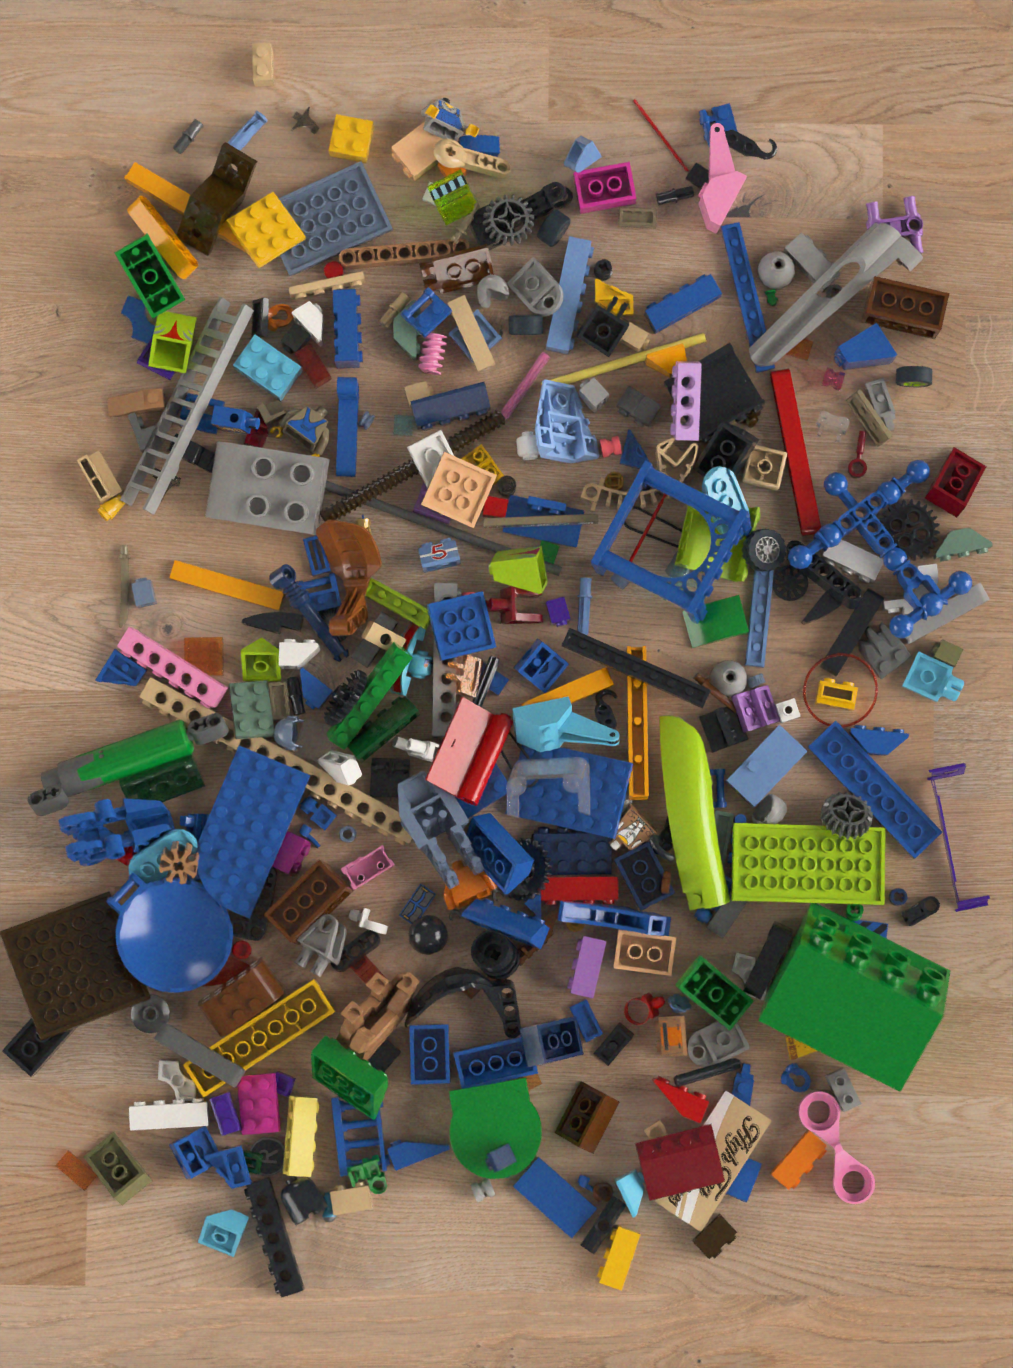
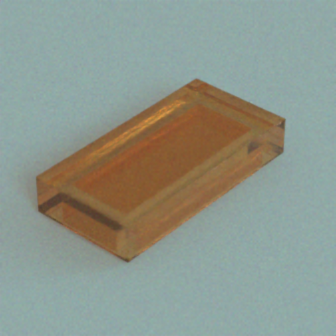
(76, 1170)

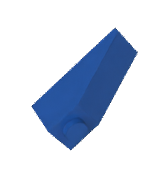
(411, 1152)

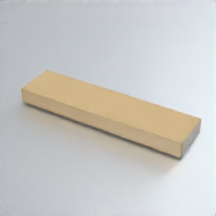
(471, 333)

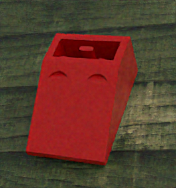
(687, 1104)

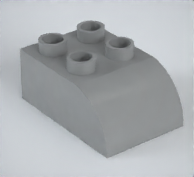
(267, 487)

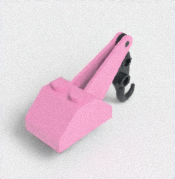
(723, 179)

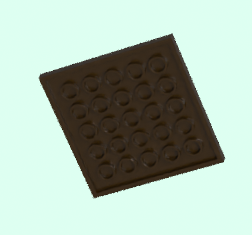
(71, 966)

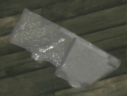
(573, 770)

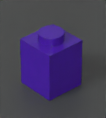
(558, 611)

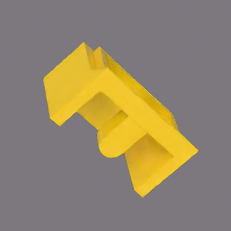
(836, 702)

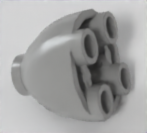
(776, 277)
(727, 687)

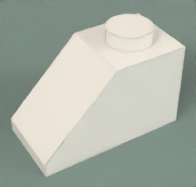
(340, 767)

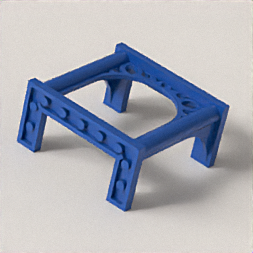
(692, 602)

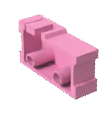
(367, 867)

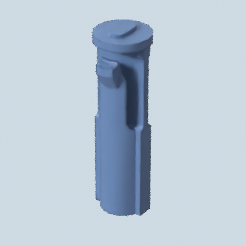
(245, 134)

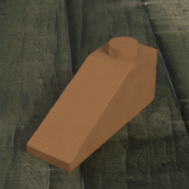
(139, 402)

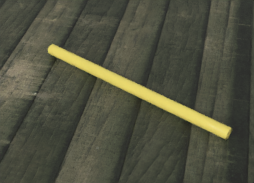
(625, 361)

